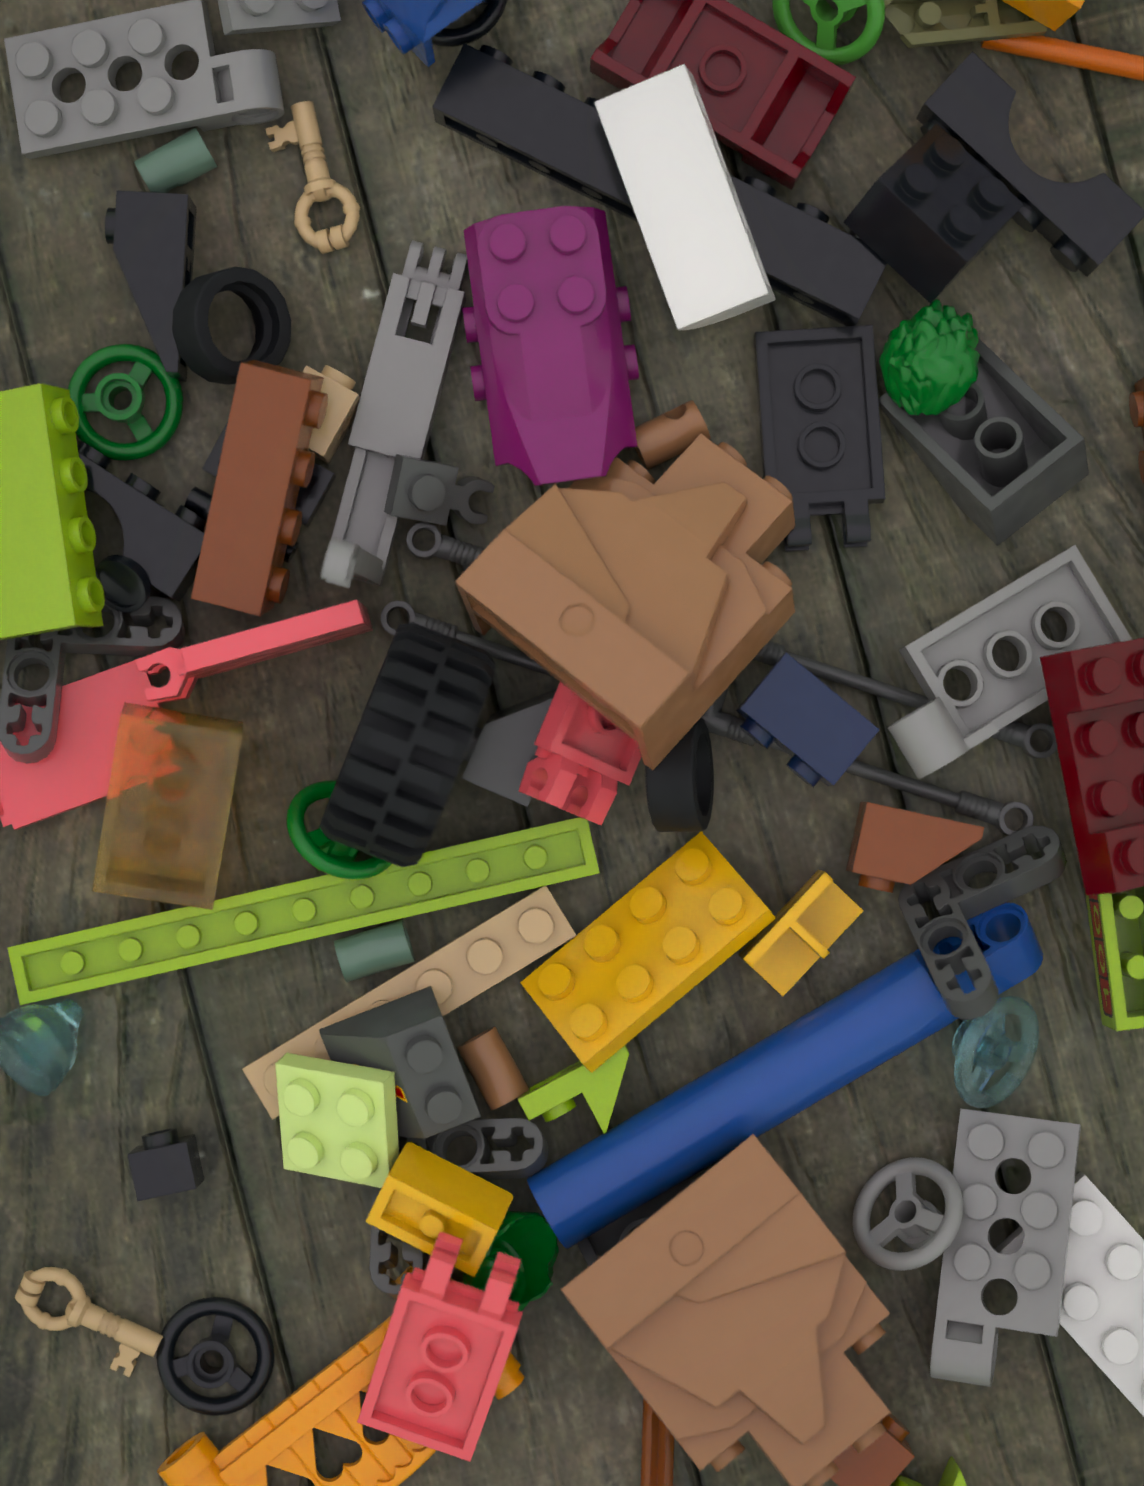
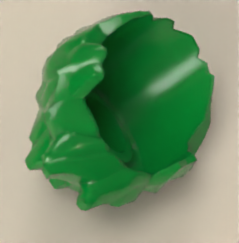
(930, 360)
(526, 1238)

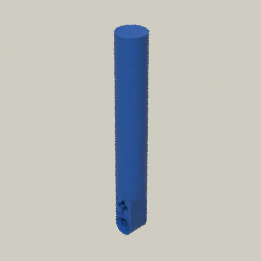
(770, 1082)

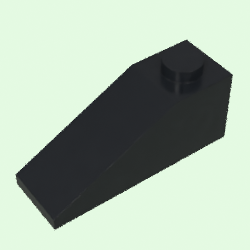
(156, 253)

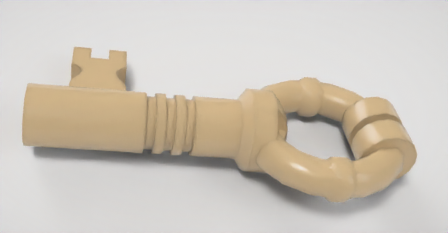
(320, 187)
(81, 1311)

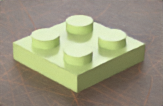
(337, 1119)

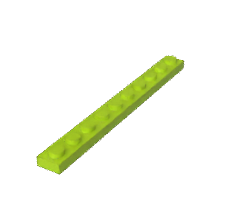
(301, 911)

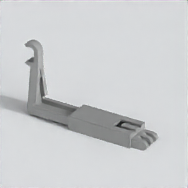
(394, 411)

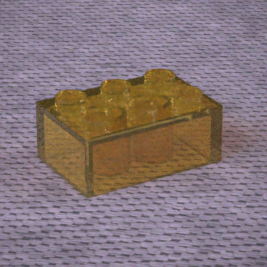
(167, 806)

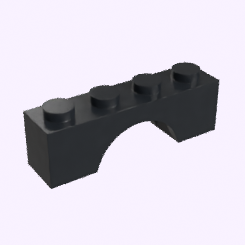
(1077, 218)
(153, 536)

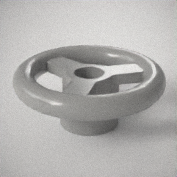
(926, 1233)

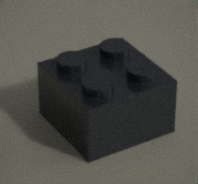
(933, 212)

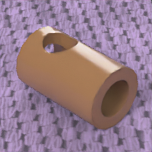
(669, 434)
(493, 1068)

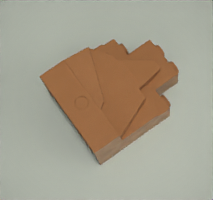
(642, 587)
(739, 1321)

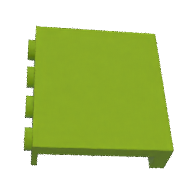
(44, 521)

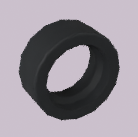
(192, 330)
(683, 784)

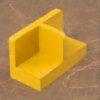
(801, 932)
(437, 1196)

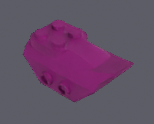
(550, 342)

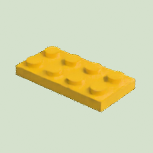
(647, 951)

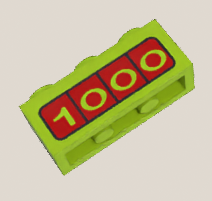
(1118, 956)

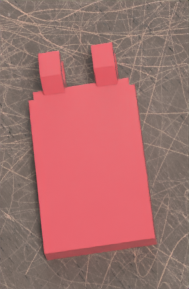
(250, 647)
(582, 743)
(83, 752)
(443, 1354)

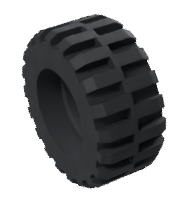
(408, 745)

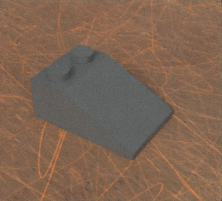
(996, 449)

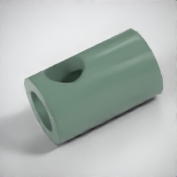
(175, 162)
(374, 951)

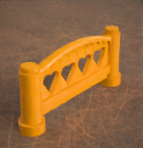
(286, 1432)

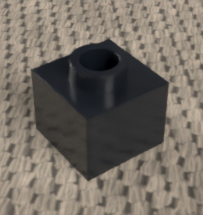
(165, 1164)

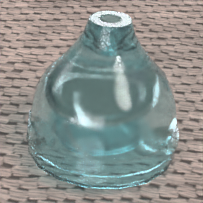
(40, 1044)

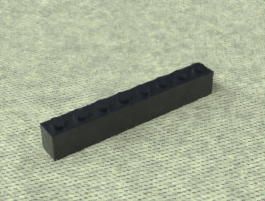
(566, 142)

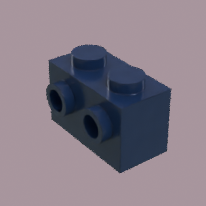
(806, 722)

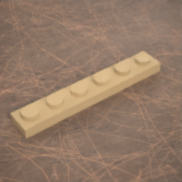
(454, 972)

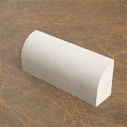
(684, 200)

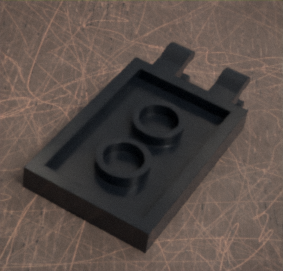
(822, 426)

